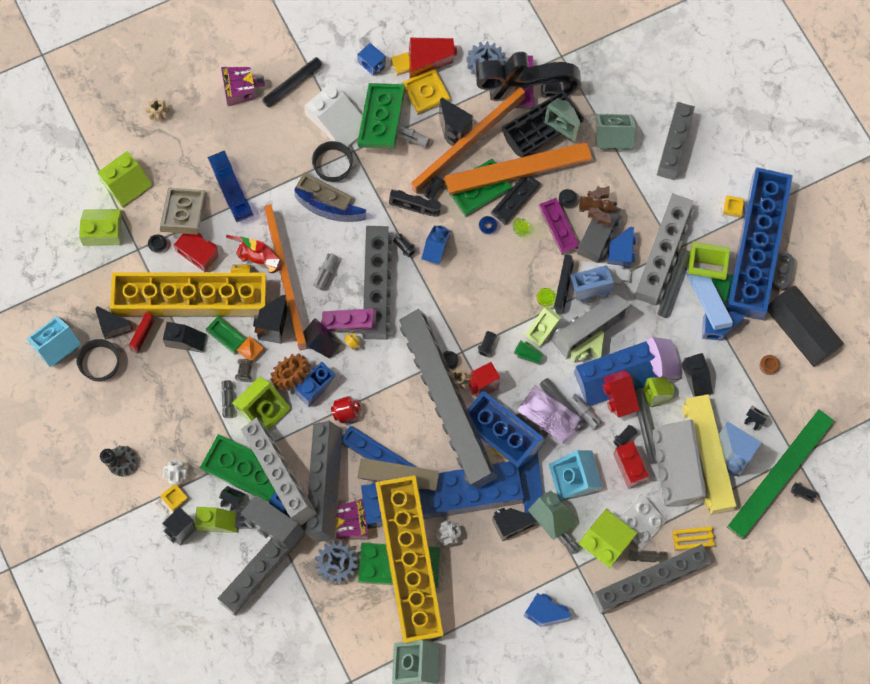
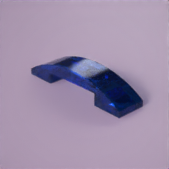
(230, 187)
(326, 211)

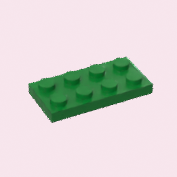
(381, 115)
(237, 467)
(375, 565)

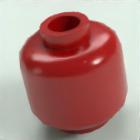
(345, 409)

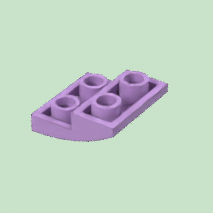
(666, 360)

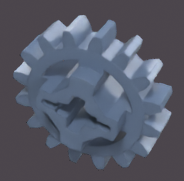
(479, 53)
(342, 558)

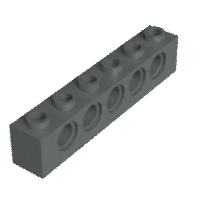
(374, 236)
(651, 579)

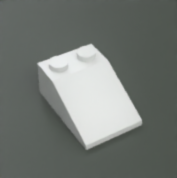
(335, 115)

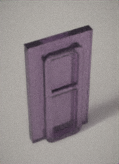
(549, 414)

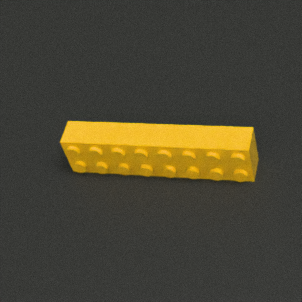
(187, 293)
(409, 559)

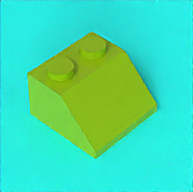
(124, 179)
(100, 227)
(261, 402)
(607, 538)

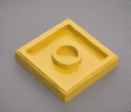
(425, 91)

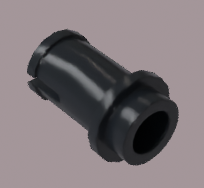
(434, 188)
(407, 248)
(487, 344)
(625, 436)
(104, 457)
(803, 492)

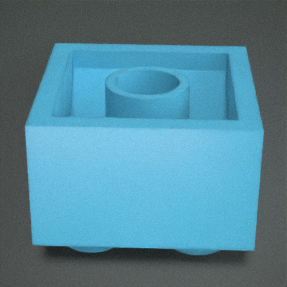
(54, 341)
(575, 475)

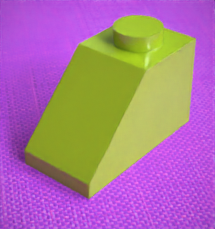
(658, 391)
(215, 520)

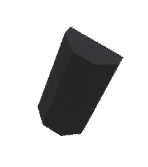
(530, 132)
(804, 325)

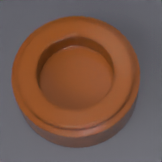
(769, 364)

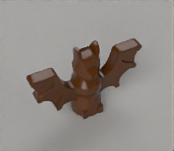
(596, 205)

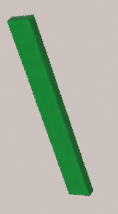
(780, 474)

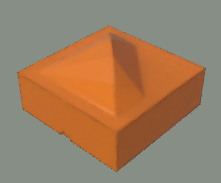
(250, 349)

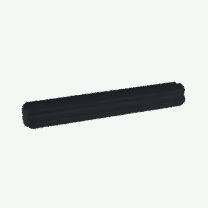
(291, 82)

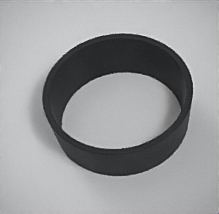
(332, 145)
(93, 344)

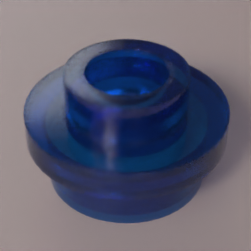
(488, 220)

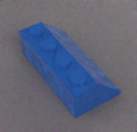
(632, 359)
(504, 430)

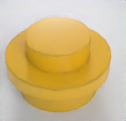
(352, 340)

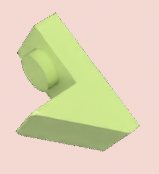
(543, 326)
(592, 346)

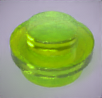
(520, 227)
(545, 297)

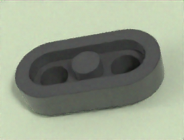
(783, 272)

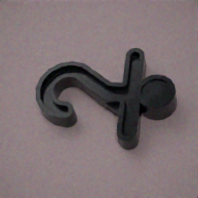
(501, 78)

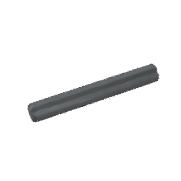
(673, 283)
(646, 427)

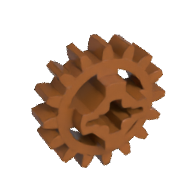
(290, 372)

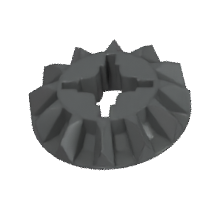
(126, 468)

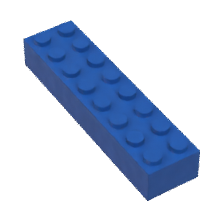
(759, 243)
(455, 495)

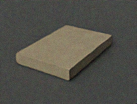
(182, 211)

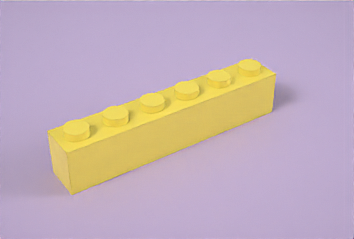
(714, 470)

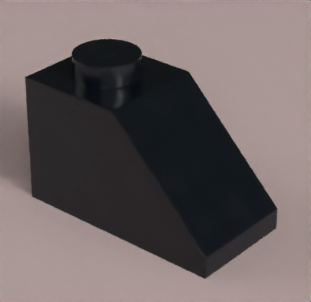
(183, 337)
(697, 375)
(512, 522)

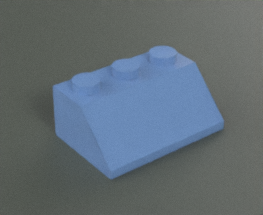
(737, 448)

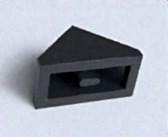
(112, 324)
(320, 339)

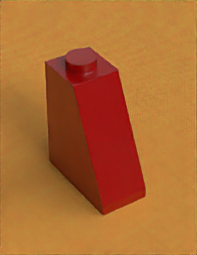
(430, 54)

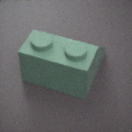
(615, 131)
(416, 662)

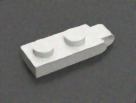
(617, 272)

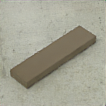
(381, 471)

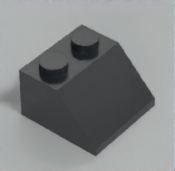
(454, 121)
(271, 320)

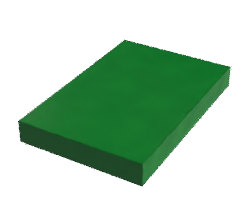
(477, 198)

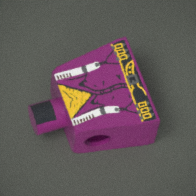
(240, 84)
(351, 521)

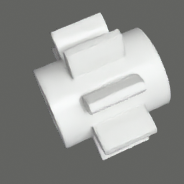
(175, 472)
(448, 533)

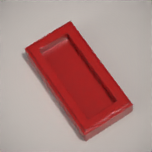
(141, 332)

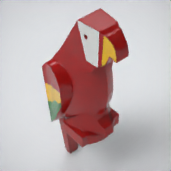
(257, 252)

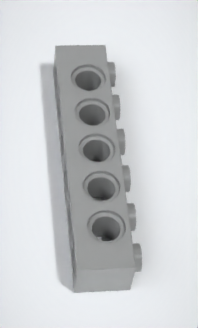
(677, 206)
(278, 471)

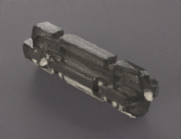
(534, 426)
(647, 556)

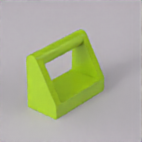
(708, 254)

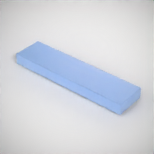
(710, 301)

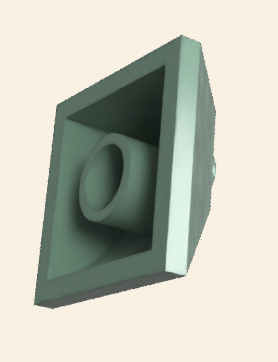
(563, 118)
(552, 515)

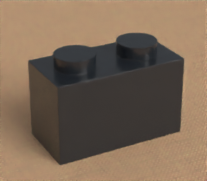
(178, 526)

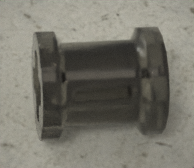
(244, 370)

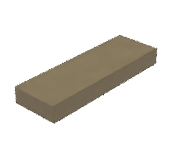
(324, 192)

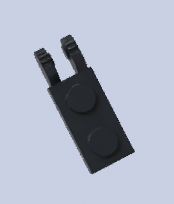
(414, 203)

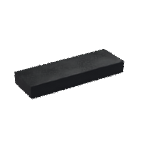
(515, 199)
(564, 283)

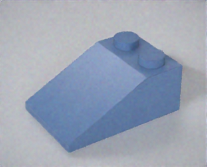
(592, 283)

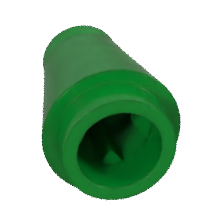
(527, 352)

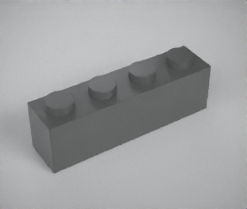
(675, 141)

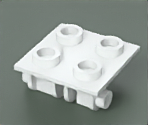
(644, 520)

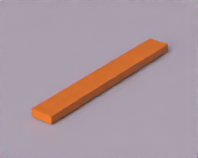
(468, 140)
(517, 168)
(285, 278)

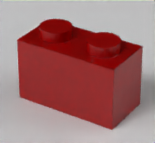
(197, 250)
(484, 379)
(620, 394)
(630, 465)

